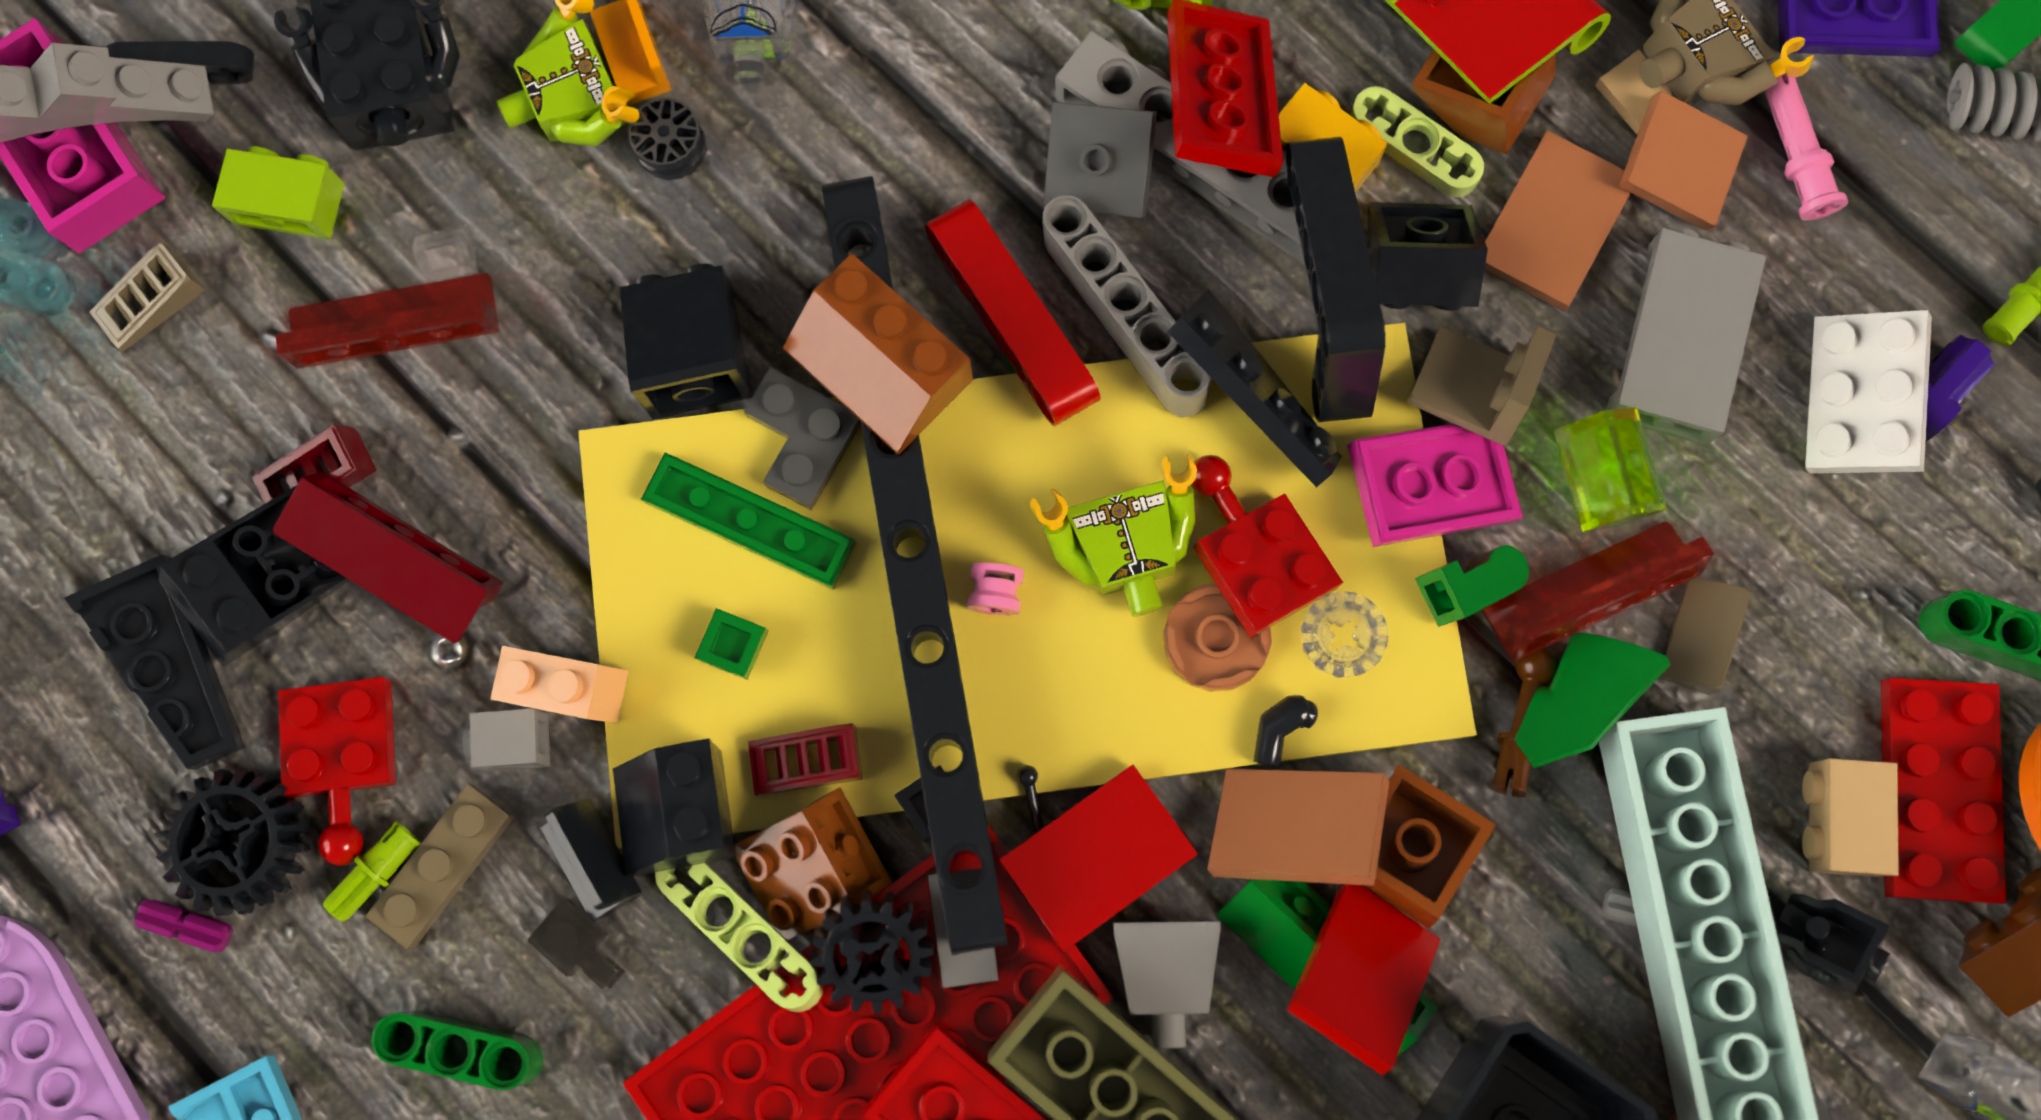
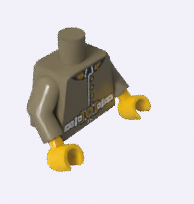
(1713, 53)

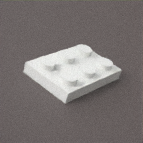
(1869, 393)

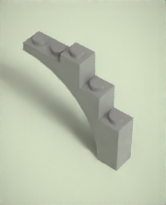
(87, 87)

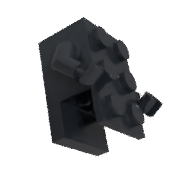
(377, 67)

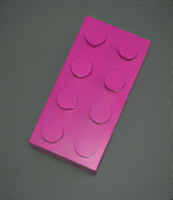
(76, 177)

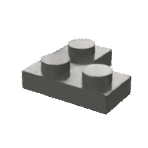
(815, 432)

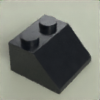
(1426, 254)
(673, 808)

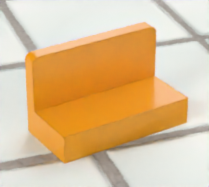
(630, 49)

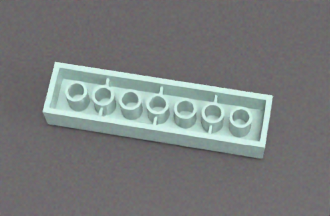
(1705, 920)

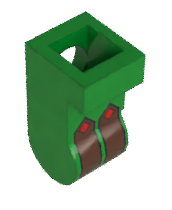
(1486, 579)

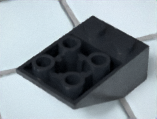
(246, 582)

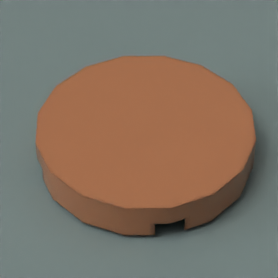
(1210, 643)

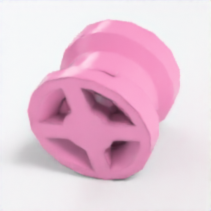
(995, 589)

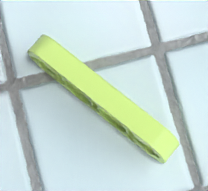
(734, 934)

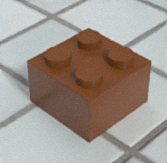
(1425, 847)

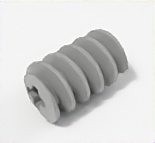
(1997, 98)

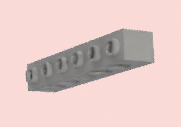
(1249, 201)

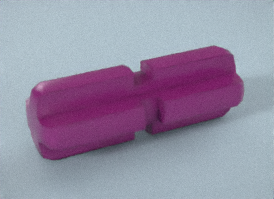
(185, 926)

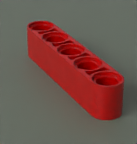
(1012, 312)

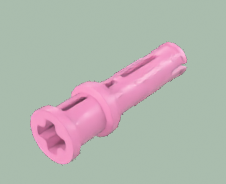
(1807, 162)

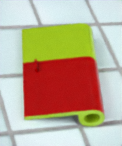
(1502, 40)

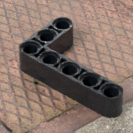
(1339, 280)

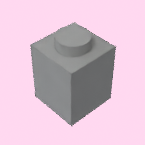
(507, 740)

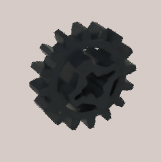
(867, 929)

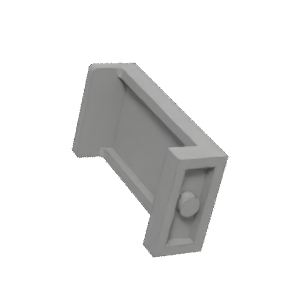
(1689, 334)

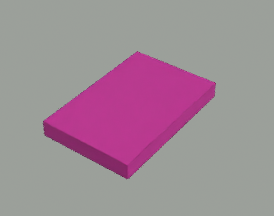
(1432, 483)

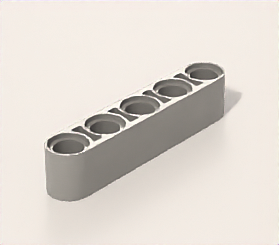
(1123, 283)

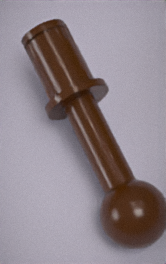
(1534, 671)

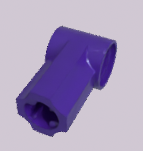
(1952, 377)

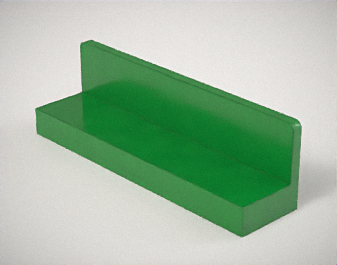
(1282, 927)

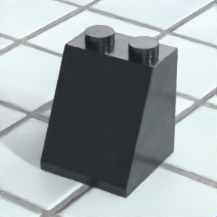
(684, 341)

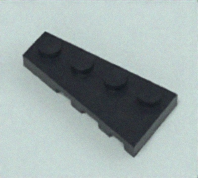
(1247, 378)
(161, 661)

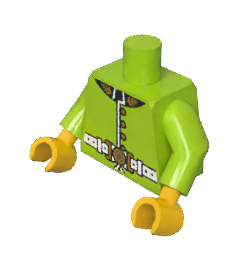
(567, 83)
(1125, 537)

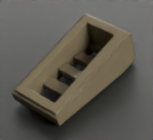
(169, 299)

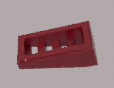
(340, 450)
(849, 754)

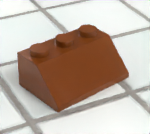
(877, 354)

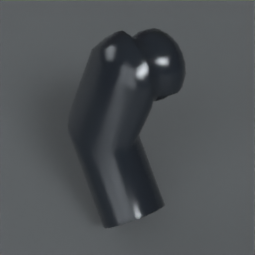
(1278, 722)

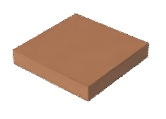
(1683, 161)

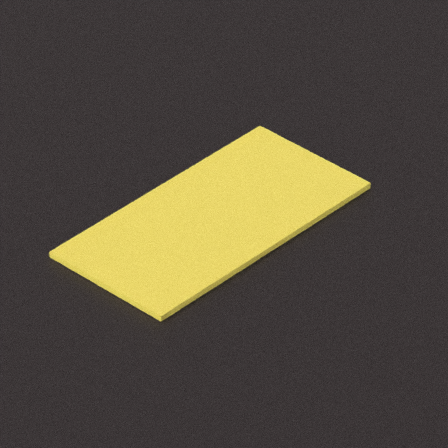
(1064, 680)

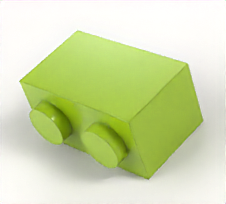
(278, 192)

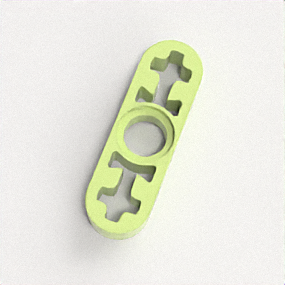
(1419, 163)

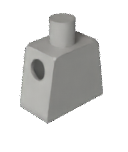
(1167, 973)

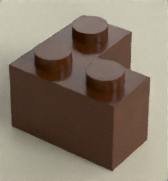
(2007, 954)

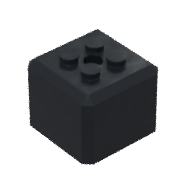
(1522, 1069)

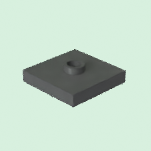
(1101, 157)

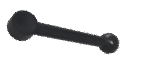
(1028, 776)

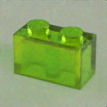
(1609, 469)

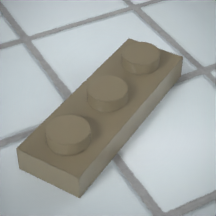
(440, 866)

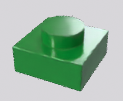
(731, 644)

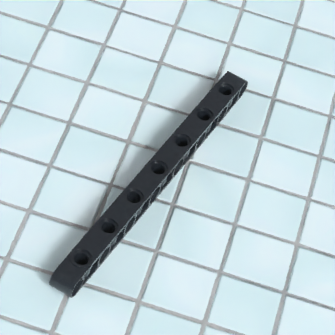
(921, 614)

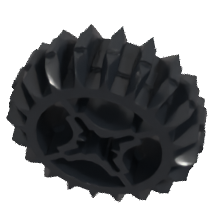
(211, 810)

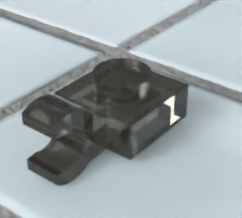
(572, 942)

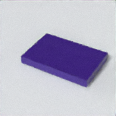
(1861, 26)

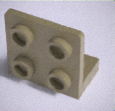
(1479, 384)

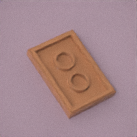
(1555, 221)
(1299, 826)

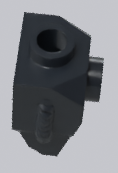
(1832, 942)

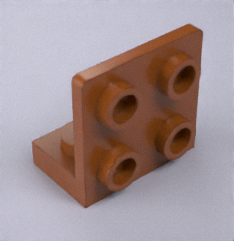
(811, 864)

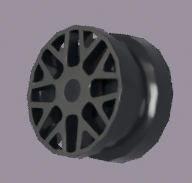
(668, 139)

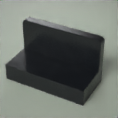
(589, 858)

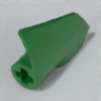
(1587, 696)

